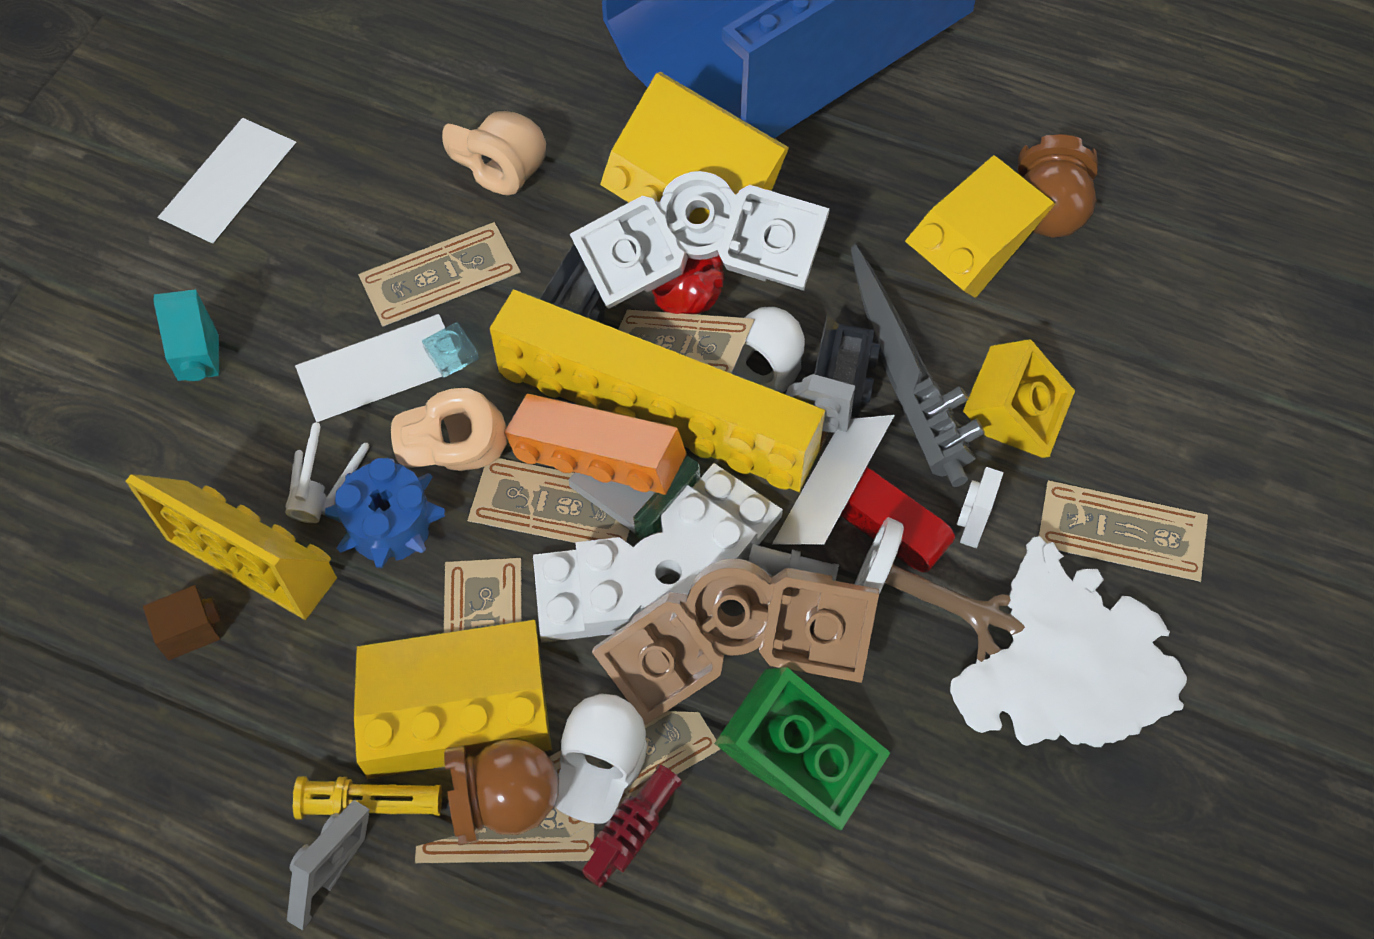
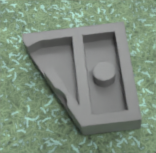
(829, 395)
(324, 860)

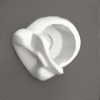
(780, 341)
(607, 730)

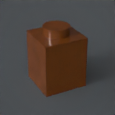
(183, 622)

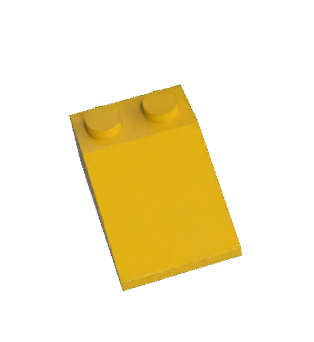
(980, 225)

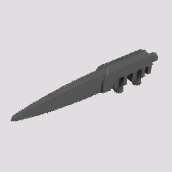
(921, 398)

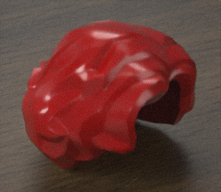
(694, 289)

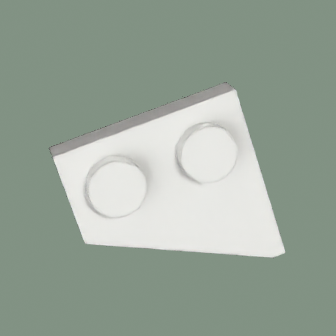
(978, 506)

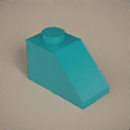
(187, 335)

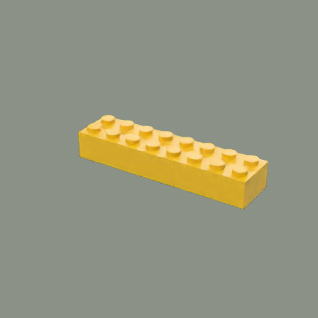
(628, 376)

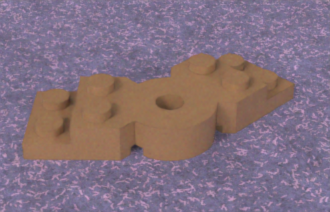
(792, 618)

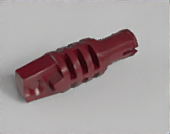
(630, 827)

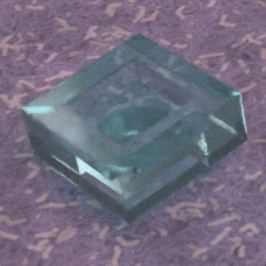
(450, 349)

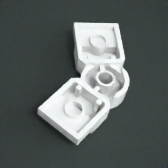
(652, 240)
(610, 581)

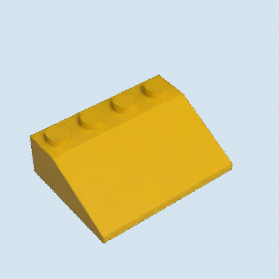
(686, 133)
(236, 542)
(447, 694)

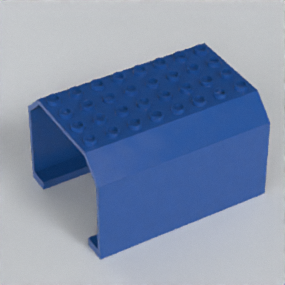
(772, 56)

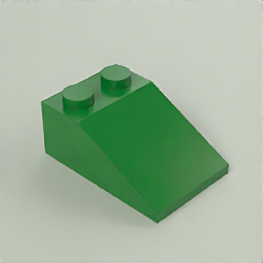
(803, 746)

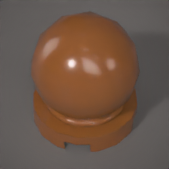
(1065, 175)
(502, 788)

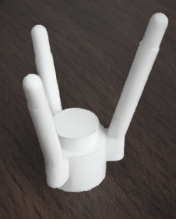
(307, 497)

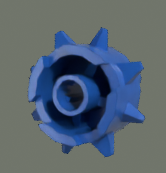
(384, 511)

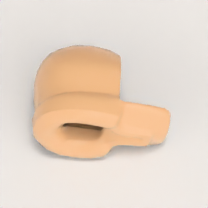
(506, 138)
(472, 425)

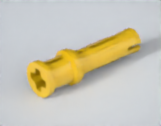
(341, 793)

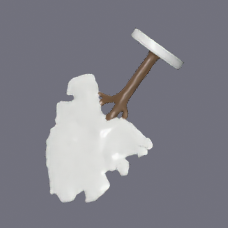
(1071, 658)

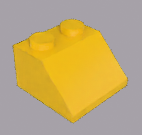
(1020, 398)

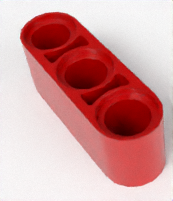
(924, 533)

